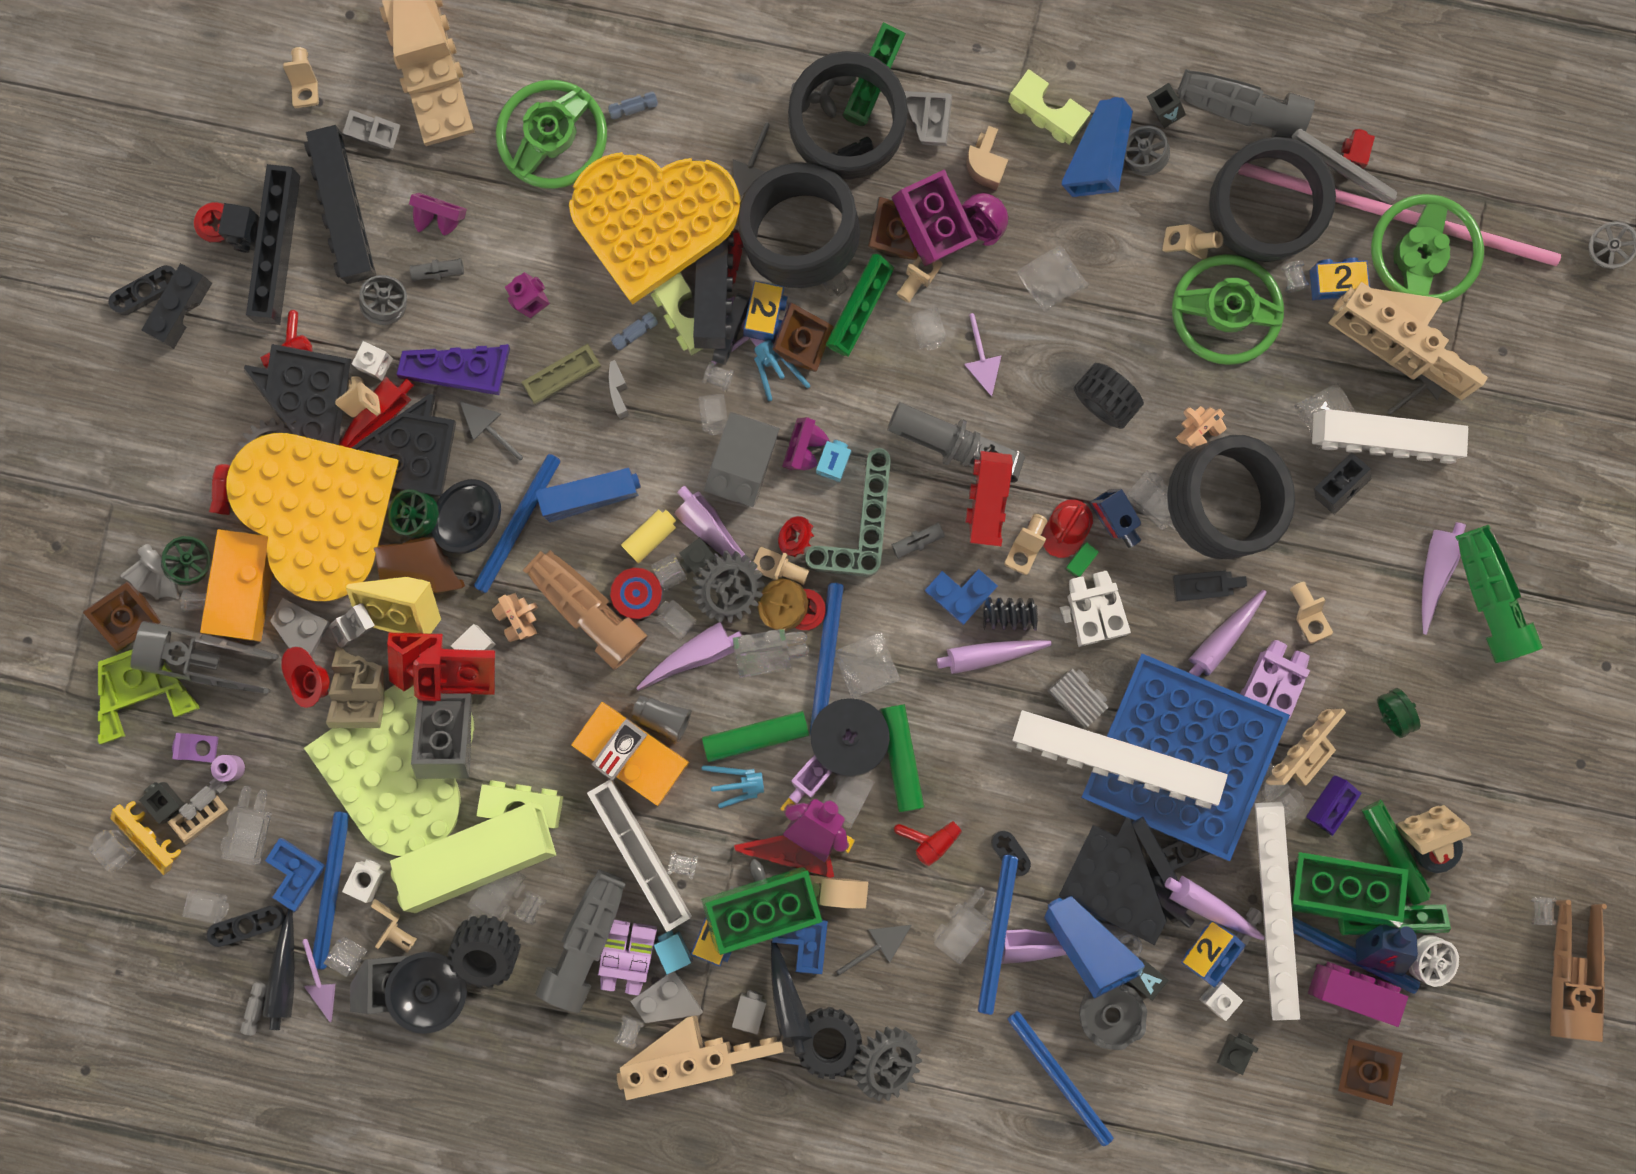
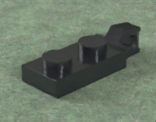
(1206, 585)

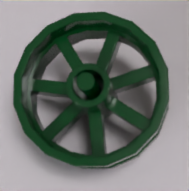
(413, 514)
(185, 560)
(1398, 712)

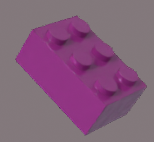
(934, 218)
(1358, 993)

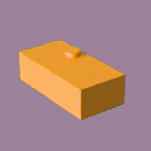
(238, 587)
(652, 767)

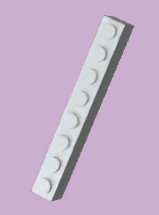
(1120, 758)
(1277, 911)

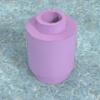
(235, 768)

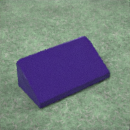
(1333, 805)

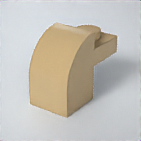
(984, 166)
(839, 892)

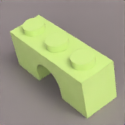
(1062, 122)
(671, 297)
(497, 799)

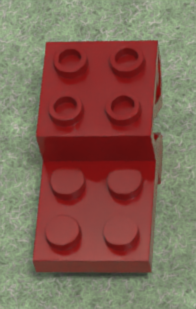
(423, 663)

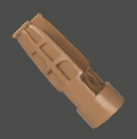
(585, 608)
(1576, 1018)

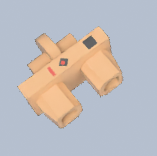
(1200, 422)
(519, 614)

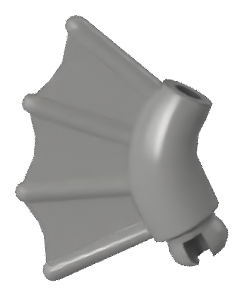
(148, 575)

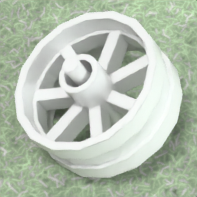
(1444, 968)

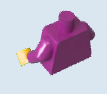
(817, 827)

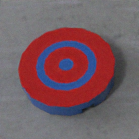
(636, 593)

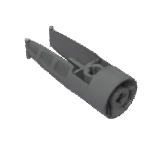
(1246, 103)
(154, 647)
(583, 943)

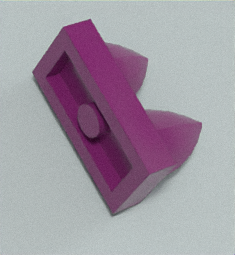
(426, 207)
(804, 435)

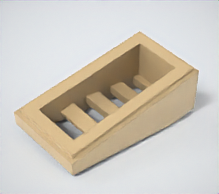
(204, 823)

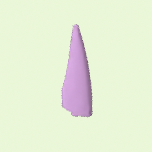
(705, 522)
(1440, 564)
(1220, 642)
(701, 650)
(987, 654)
(812, 776)
(1209, 906)
(1030, 946)

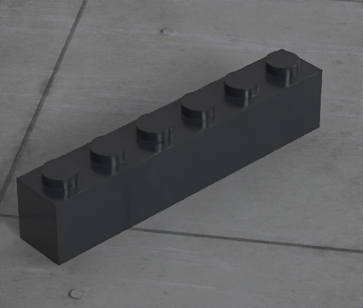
(340, 204)
(273, 244)
(711, 297)

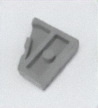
(930, 116)
(299, 626)
(666, 1000)

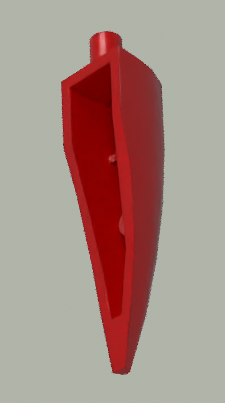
(391, 401)

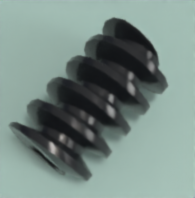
(1010, 613)

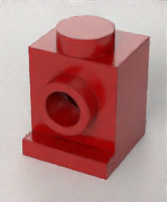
(1358, 147)

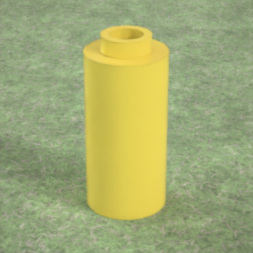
(649, 535)

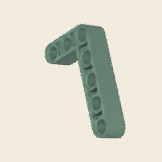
(867, 525)

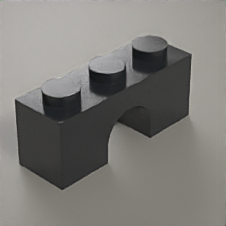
(167, 316)

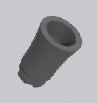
(661, 717)

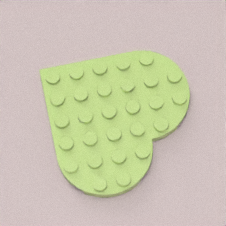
(377, 783)

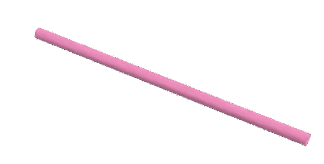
(1405, 216)

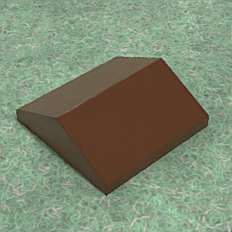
(889, 232)
(802, 338)
(120, 615)
(1370, 1071)

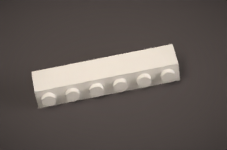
(1389, 435)
(639, 855)

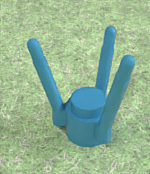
(769, 357)
(751, 783)

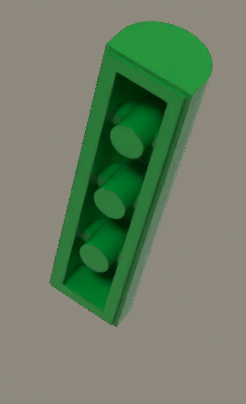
(865, 93)
(860, 305)
(755, 736)
(902, 759)
(1396, 850)
(1418, 917)

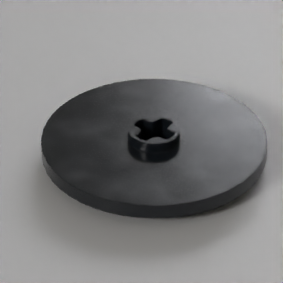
(840, 755)

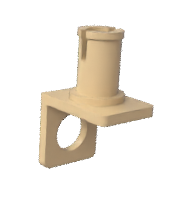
(301, 78)
(1192, 240)
(916, 279)
(358, 398)
(1028, 543)
(781, 567)
(1310, 611)
(392, 932)

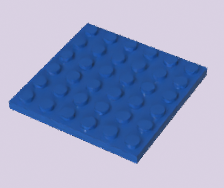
(1200, 725)

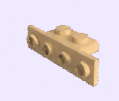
(1310, 753)

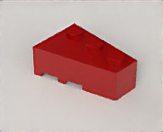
(989, 497)

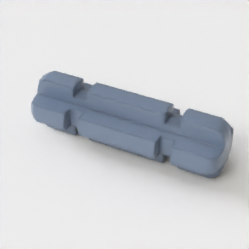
(633, 105)
(634, 331)

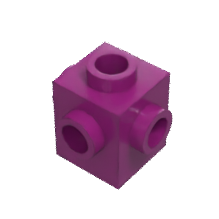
(527, 295)

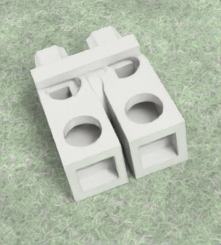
(1097, 610)

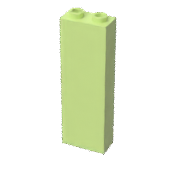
(472, 858)

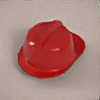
(1067, 528)
(305, 678)

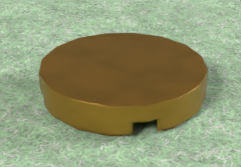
(783, 604)

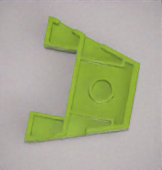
(123, 687)

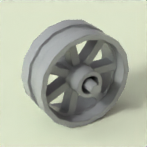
(1612, 245)

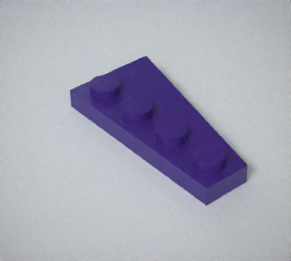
(466, 369)

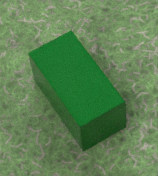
(1081, 560)

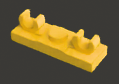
(144, 837)

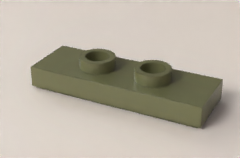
(561, 374)

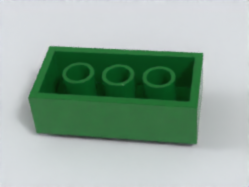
(1349, 890)
(761, 910)

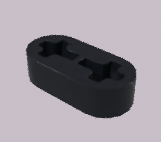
(1015, 848)

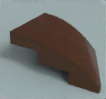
(418, 560)

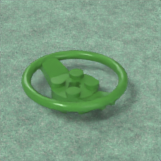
(538, 142)
(1429, 238)
(1213, 305)

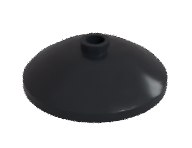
(467, 516)
(422, 1012)

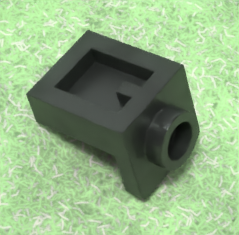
(1237, 1052)

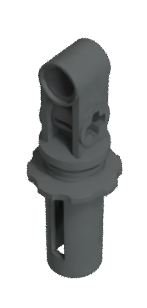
(948, 439)

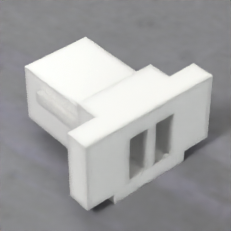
(1066, 610)

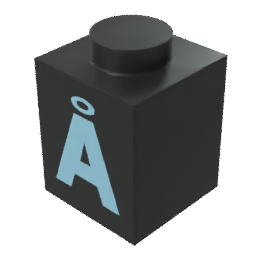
(1166, 105)
(1149, 981)

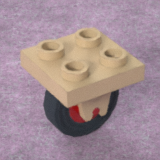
(1435, 838)

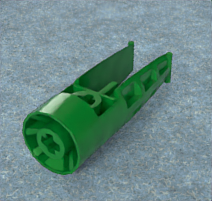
(1496, 595)

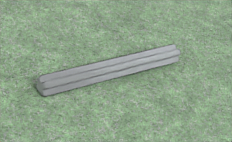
(1347, 168)

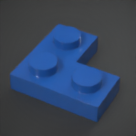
(961, 601)
(301, 873)
(810, 948)

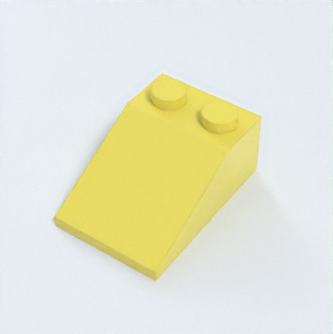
(397, 604)

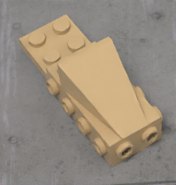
(428, 67)
(1404, 322)
(680, 1049)

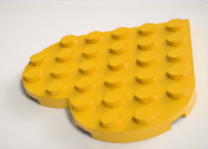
(651, 218)
(315, 506)

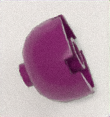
(987, 217)

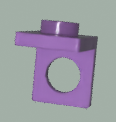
(185, 747)

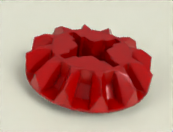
(205, 217)
(788, 535)
(817, 606)

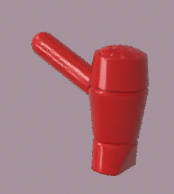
(292, 340)
(220, 502)
(932, 846)

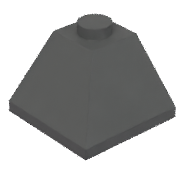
(369, 985)

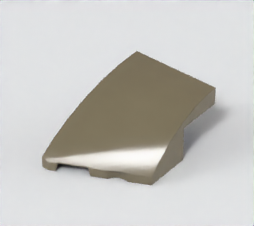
(355, 692)

